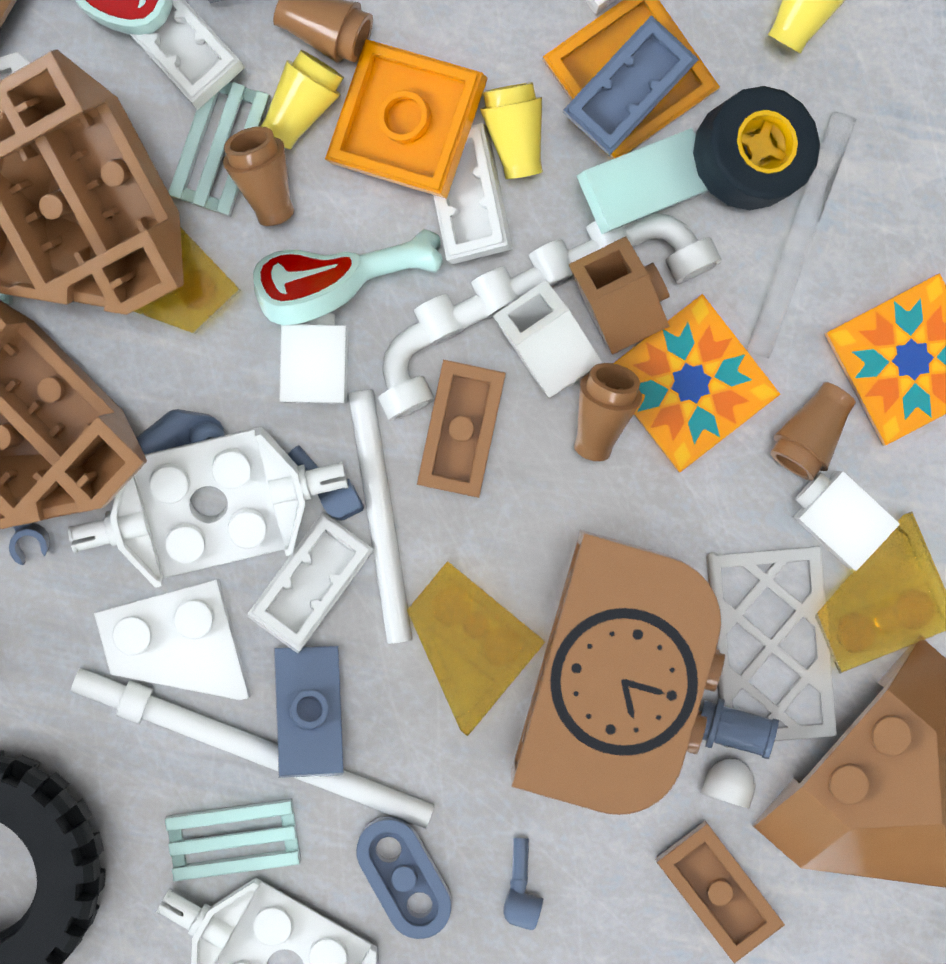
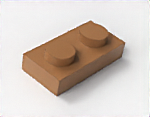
(461, 428)
(719, 892)

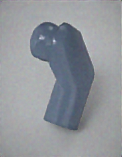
(178, 429)

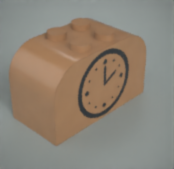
(620, 679)

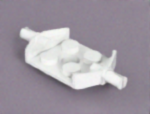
(168, 537)
(259, 922)

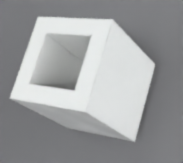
(547, 339)
(314, 362)
(843, 518)

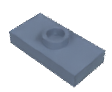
(630, 85)
(308, 712)

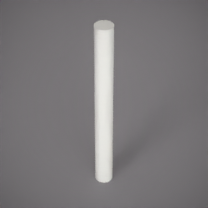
(380, 516)

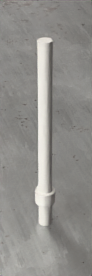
(137, 703)

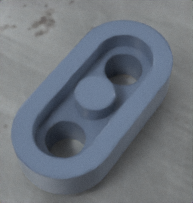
(403, 876)

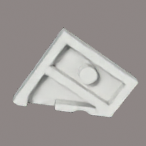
(176, 641)

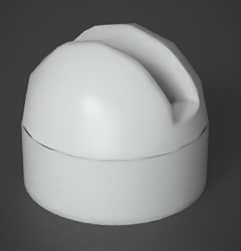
(730, 782)

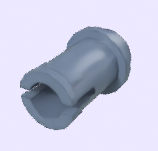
(738, 729)

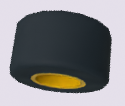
(777, 137)

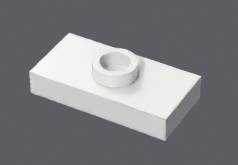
(191, 54)
(474, 212)
(310, 582)

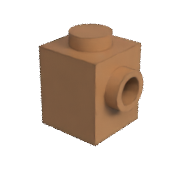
(621, 294)

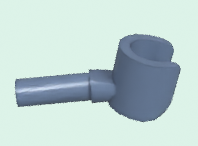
(337, 503)
(31, 530)
(520, 907)

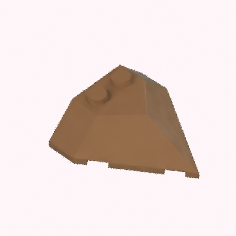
(80, 195)
(59, 432)
(880, 789)

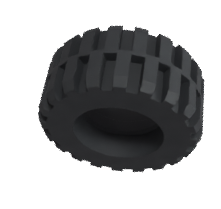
(64, 861)

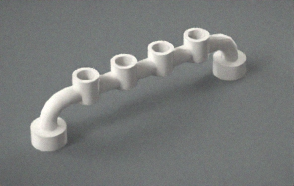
(496, 290)

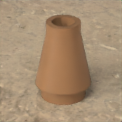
(329, 26)
(260, 172)
(605, 407)
(812, 434)

